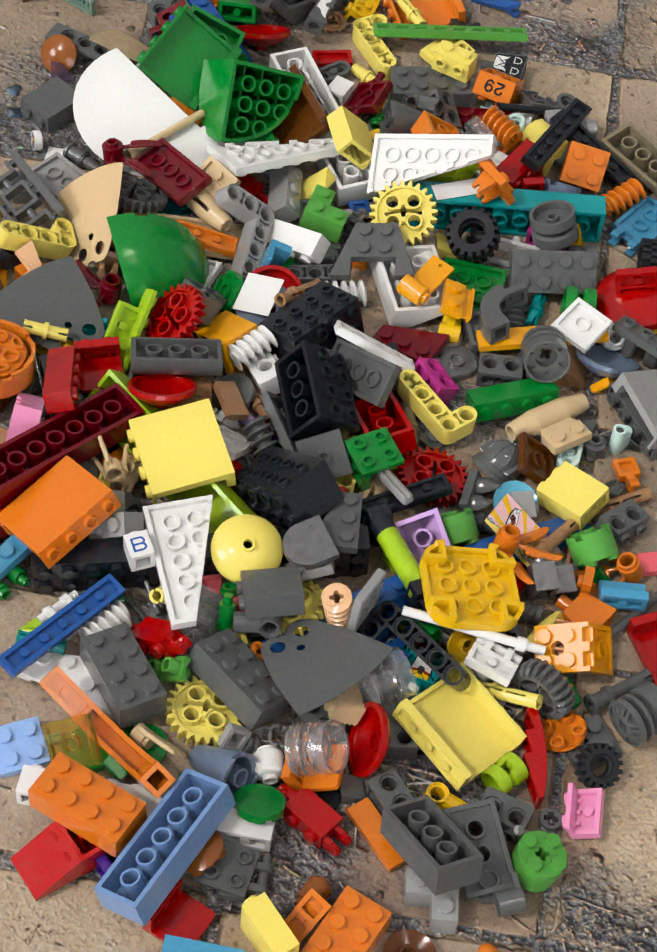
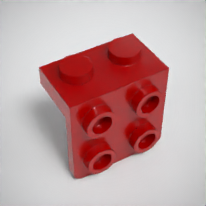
(97, 359)
(180, 916)

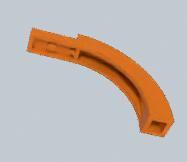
(110, 737)

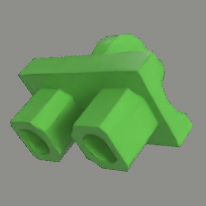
(171, 669)

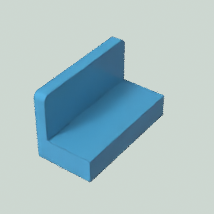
(276, 253)
(623, 595)

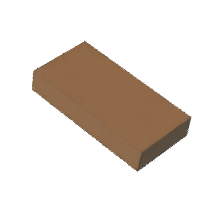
(230, 400)

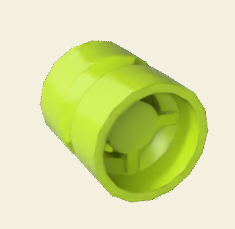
(505, 774)

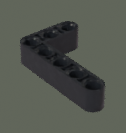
(413, 639)

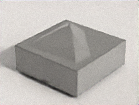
(234, 737)

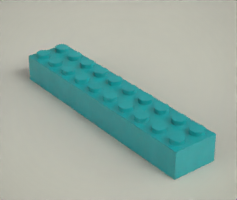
(514, 219)

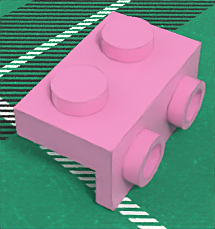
(583, 812)

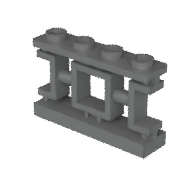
(34, 189)

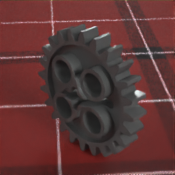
(141, 195)

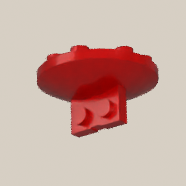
(630, 294)

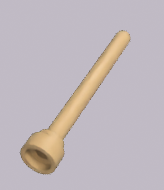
(135, 152)

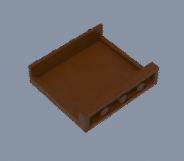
(306, 116)

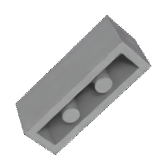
(285, 193)

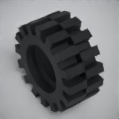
(647, 253)
(584, 765)

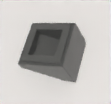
(351, 789)

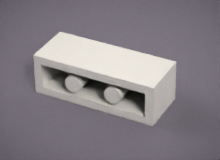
(305, 243)

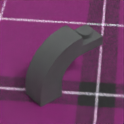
(492, 321)

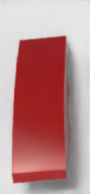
(535, 756)

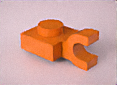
(628, 471)

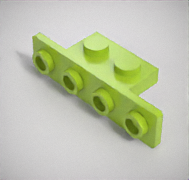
(129, 322)

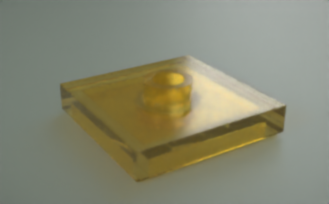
(74, 738)

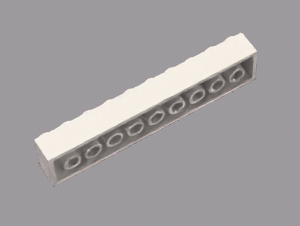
(350, 180)

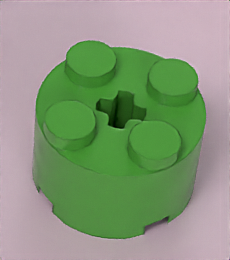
(460, 526)
(592, 545)
(538, 860)

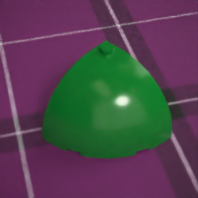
(245, 98)
(156, 253)

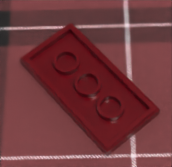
(174, 173)

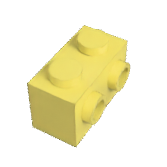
(454, 61)

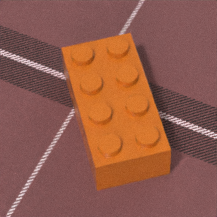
(87, 804)
(350, 925)

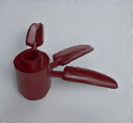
(114, 153)
(109, 286)

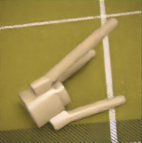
(112, 469)
(147, 738)

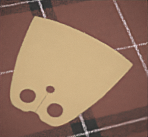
(118, 39)
(88, 204)

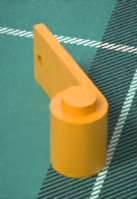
(426, 281)

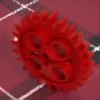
(177, 313)
(419, 466)

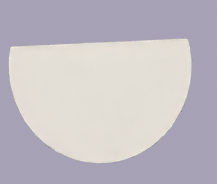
(122, 104)

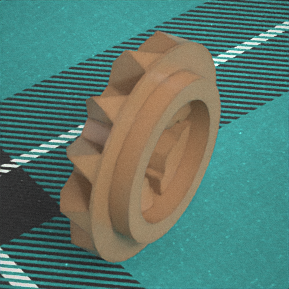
(338, 25)

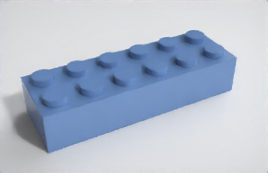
(165, 846)

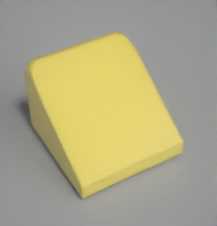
(442, 246)

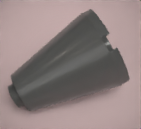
(398, 118)

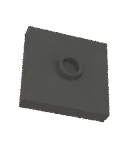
(328, 447)

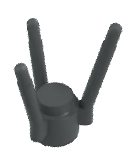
(155, 611)

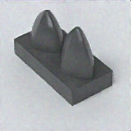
(472, 491)

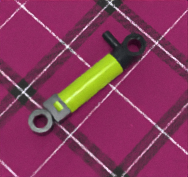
(386, 534)

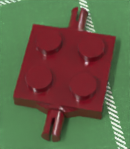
(369, 95)

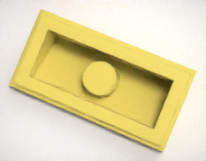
(323, 177)

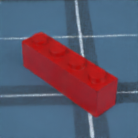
(62, 379)

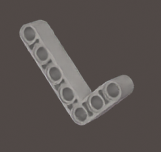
(256, 230)

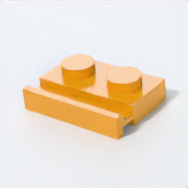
(457, 300)

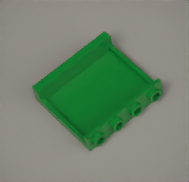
(179, 53)

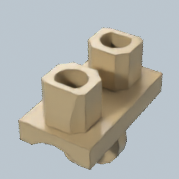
(130, 478)

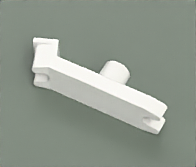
(506, 244)

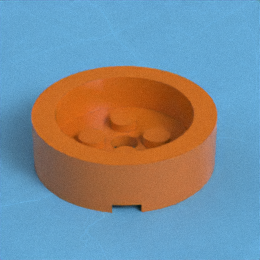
(16, 359)

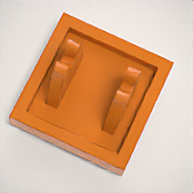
(492, 183)

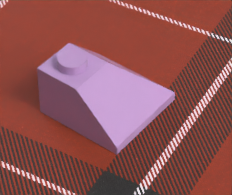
(422, 531)

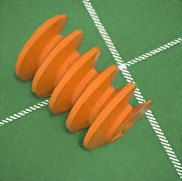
(502, 127)
(624, 195)

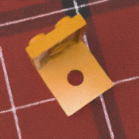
(585, 647)

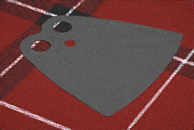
(53, 295)
(326, 667)

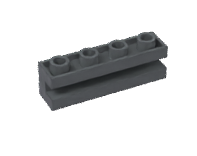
(630, 416)

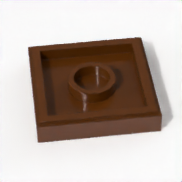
(534, 458)

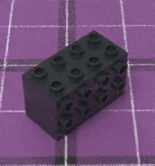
(313, 318)
(316, 392)
(287, 486)

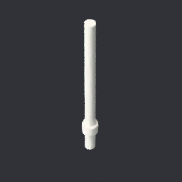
(520, 643)

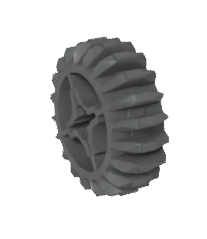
(544, 679)

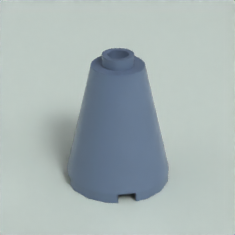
(225, 765)

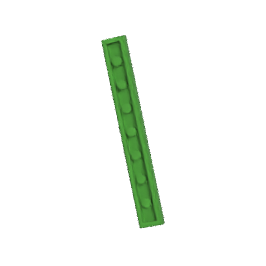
(449, 32)

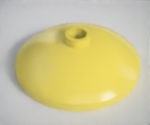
(230, 554)

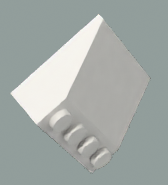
(397, 308)

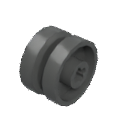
(553, 225)

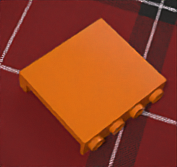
(433, 11)
(59, 511)

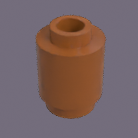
(319, 884)

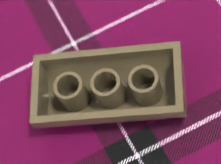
(636, 152)

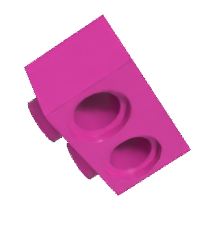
(436, 378)

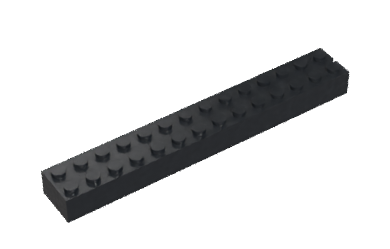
(98, 557)

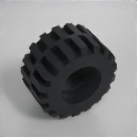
(467, 220)

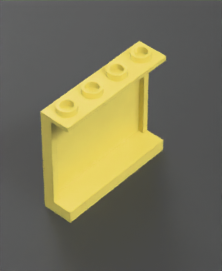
(180, 449)
(459, 728)

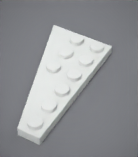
(270, 154)
(180, 545)

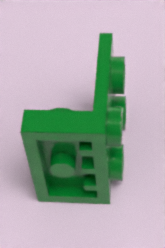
(372, 454)

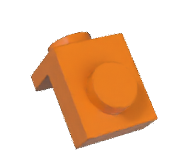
(586, 584)

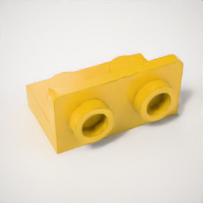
(361, 8)

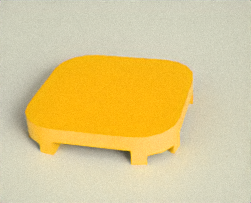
(470, 587)

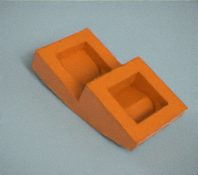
(307, 914)

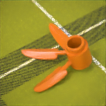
(508, 540)
(627, 565)

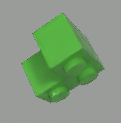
(322, 216)

